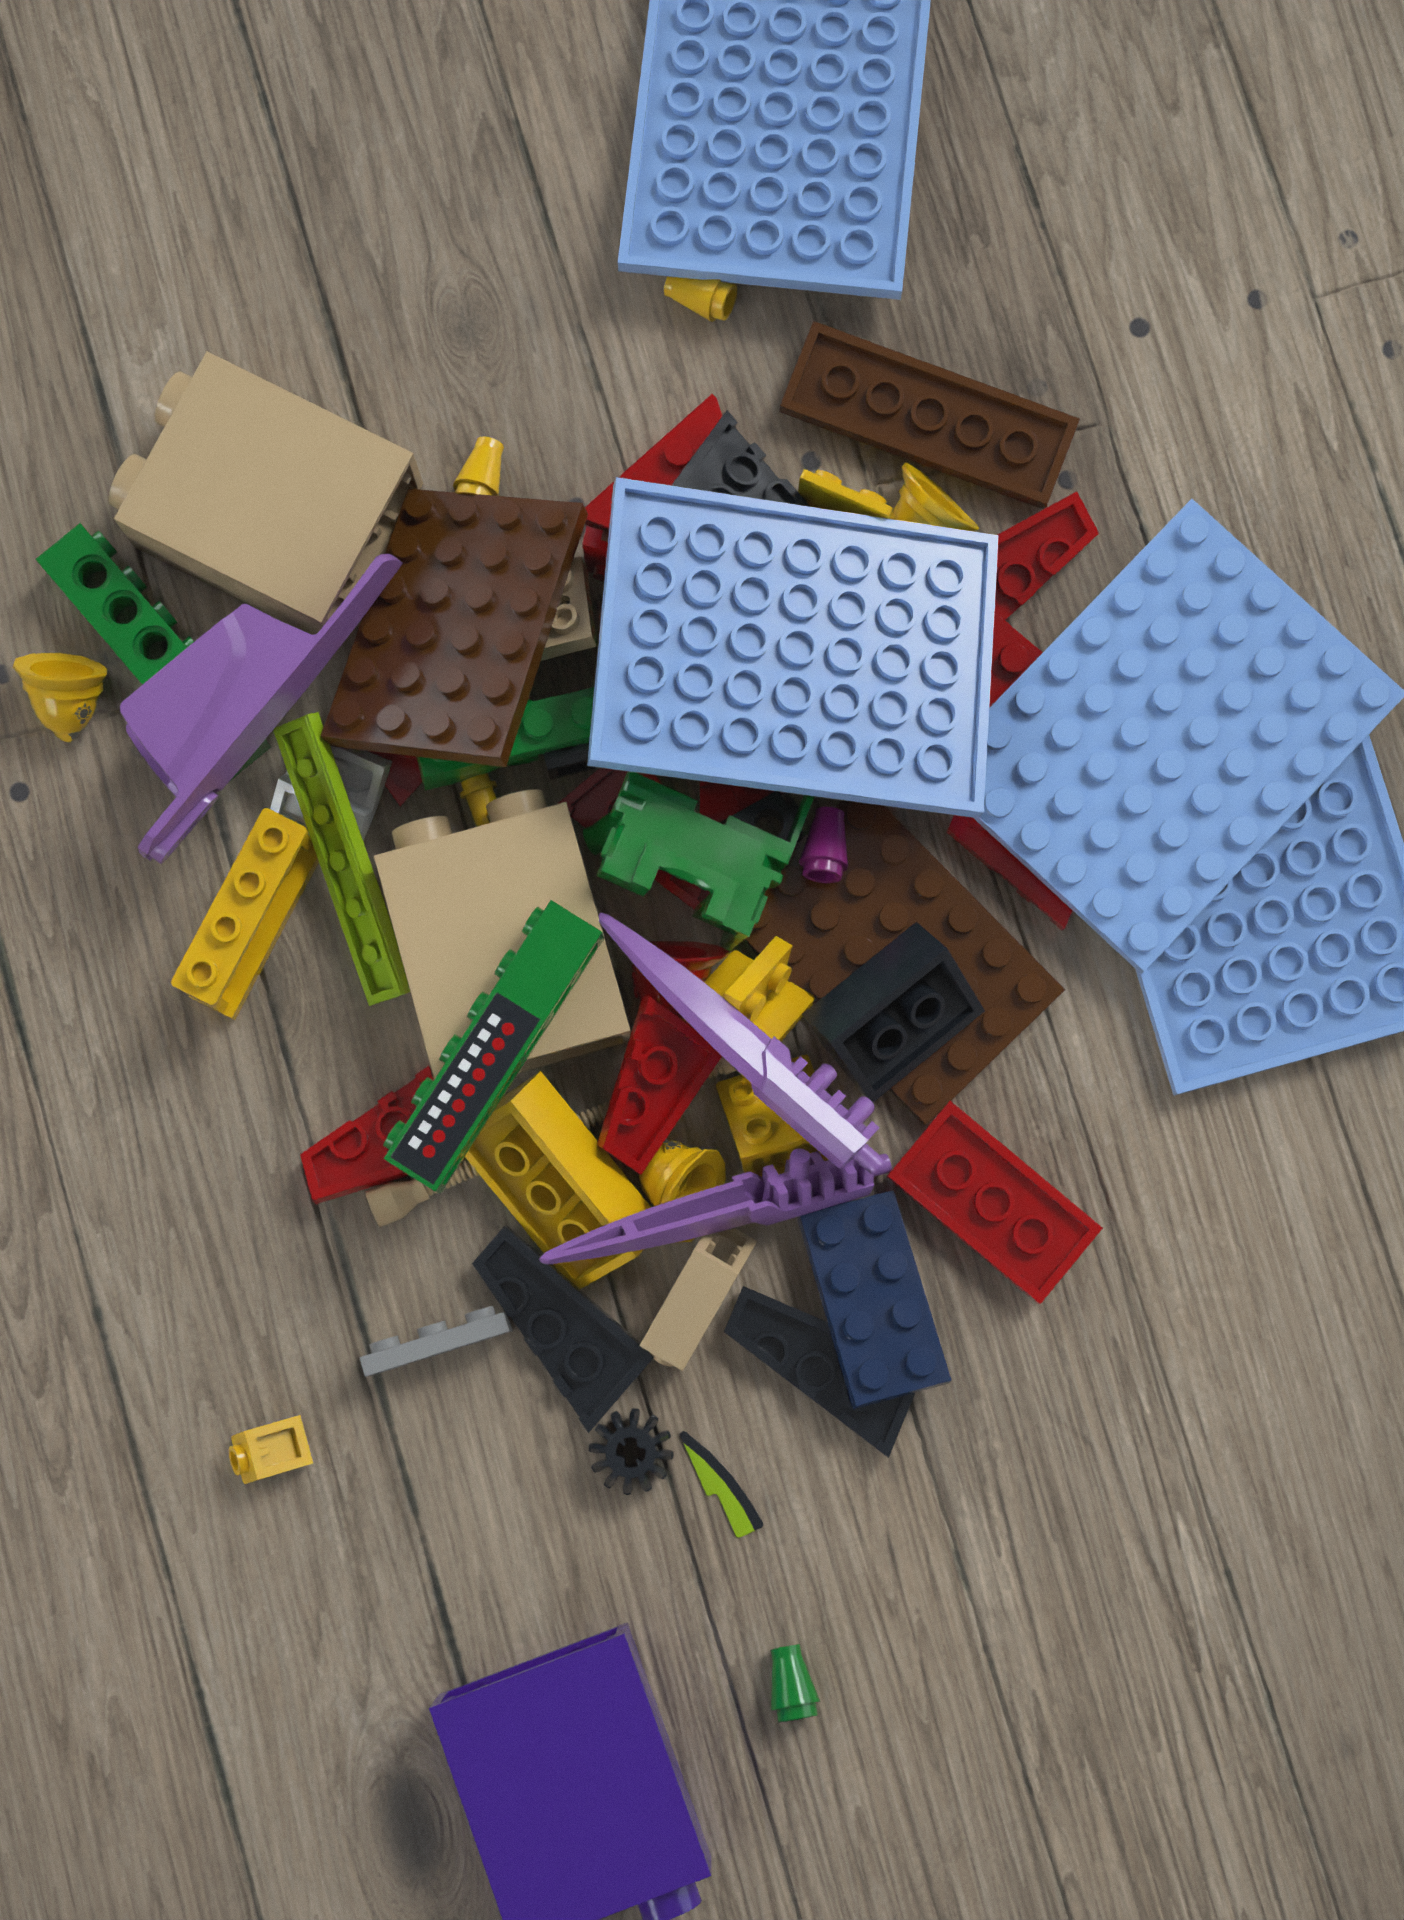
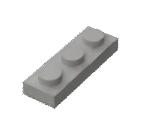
(435, 1340)

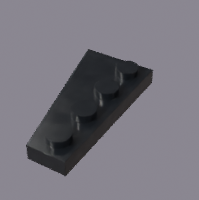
(571, 1335)
(805, 1355)

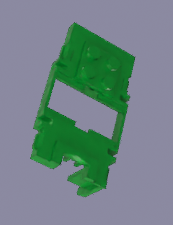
(728, 860)

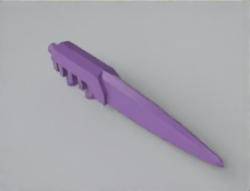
(761, 1060)
(766, 1200)

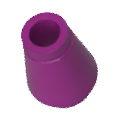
(825, 847)

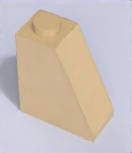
(697, 1296)

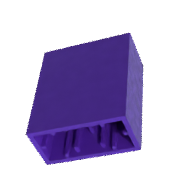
(574, 1786)

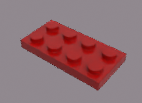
(994, 1202)

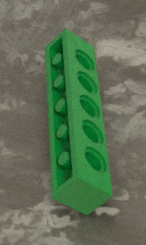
(70, 566)

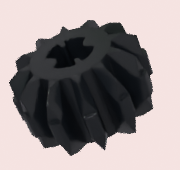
(618, 1461)

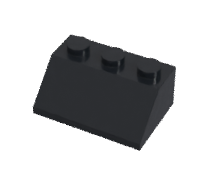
(894, 1011)

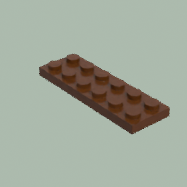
(929, 415)

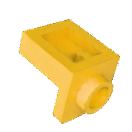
(270, 1450)

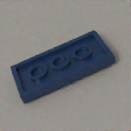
(874, 1299)

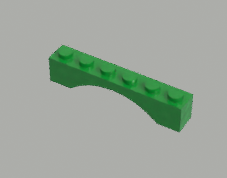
(544, 728)

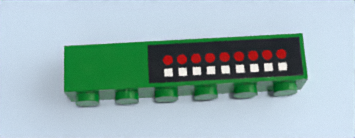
(494, 1046)

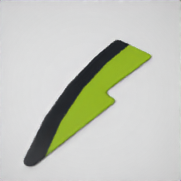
(719, 1481)

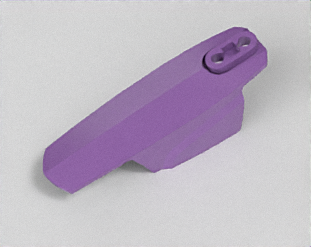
(226, 696)

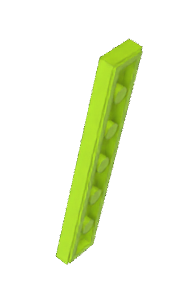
(343, 858)

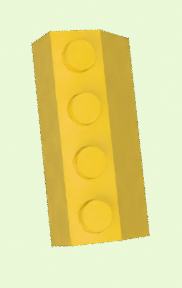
(553, 1174)

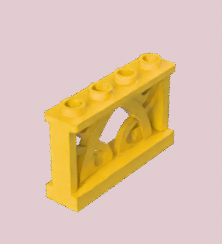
(248, 914)

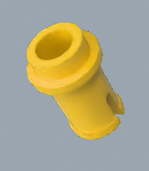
(479, 792)

